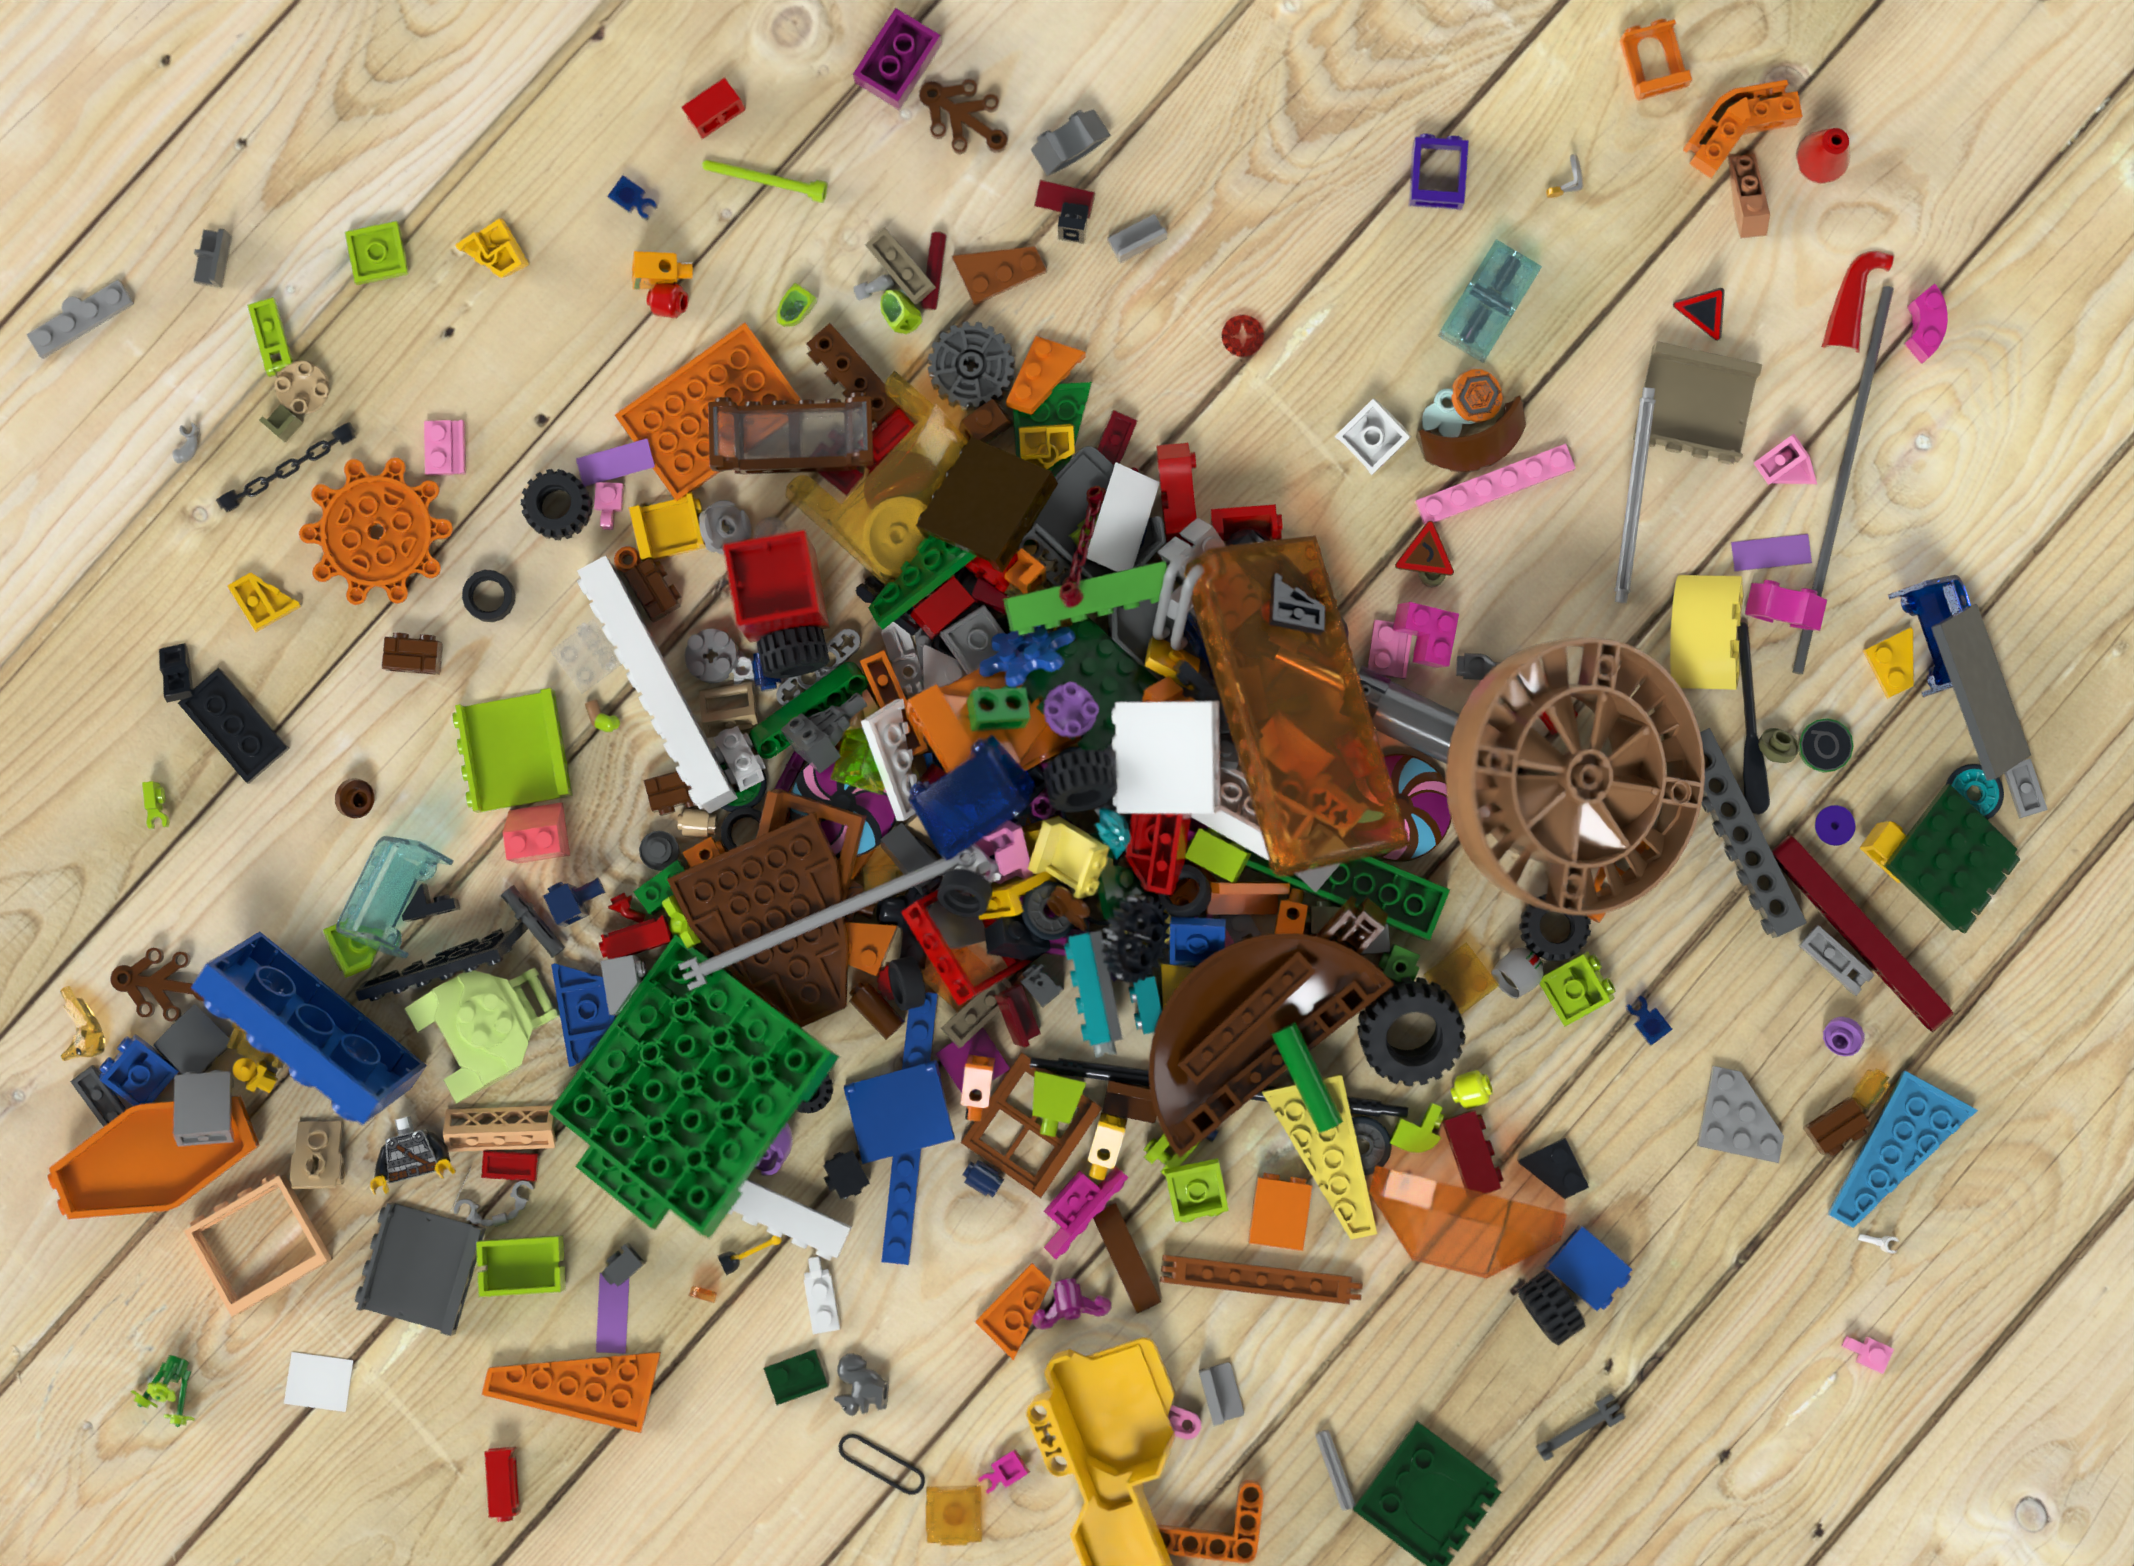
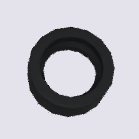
(490, 575)
(731, 819)
(969, 882)
(1199, 904)
(906, 983)

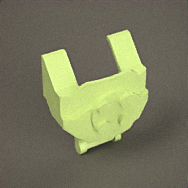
(484, 1025)

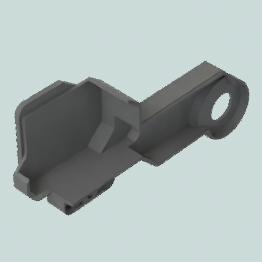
(1051, 533)

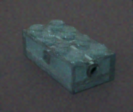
(1489, 301)

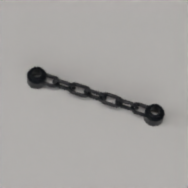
(229, 500)

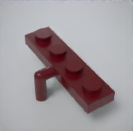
(1116, 437)

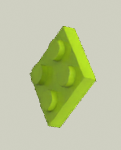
(376, 253)

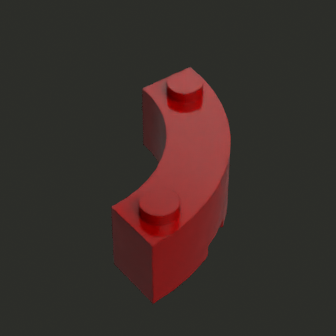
(1176, 480)

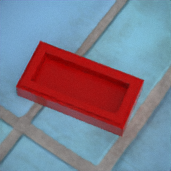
(890, 433)
(510, 1165)

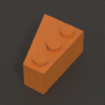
(869, 945)

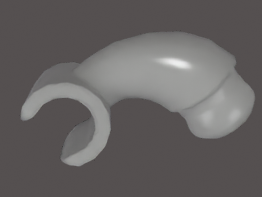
(866, 289)
(189, 449)

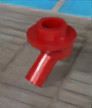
(621, 904)

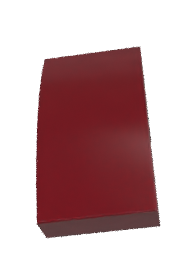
(1053, 195)

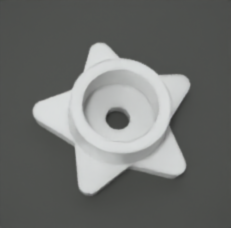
(740, 675)

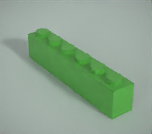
(1099, 593)

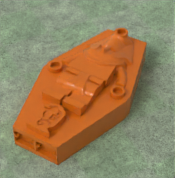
(140, 1167)

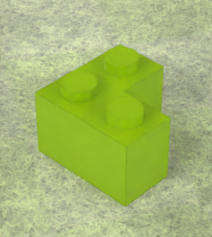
(1218, 854)

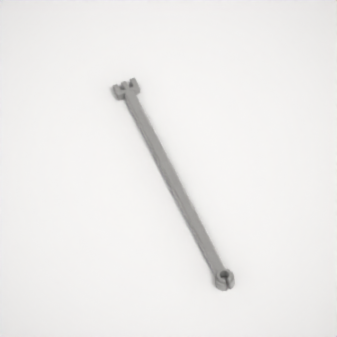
(820, 918)

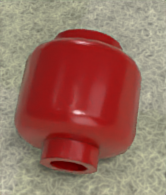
(667, 300)

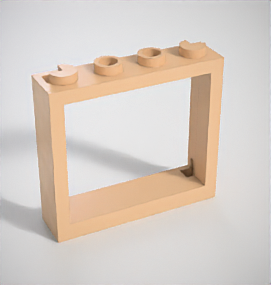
(224, 1210)

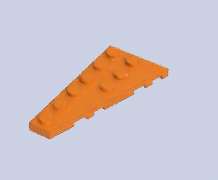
(592, 1389)

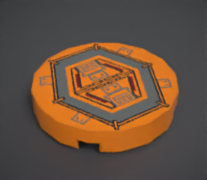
(1476, 395)

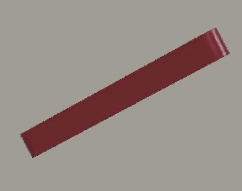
(1861, 934)

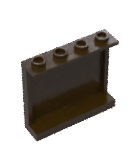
(987, 503)

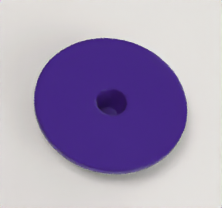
(1835, 825)

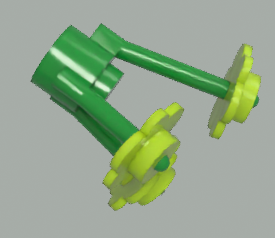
(172, 1370)

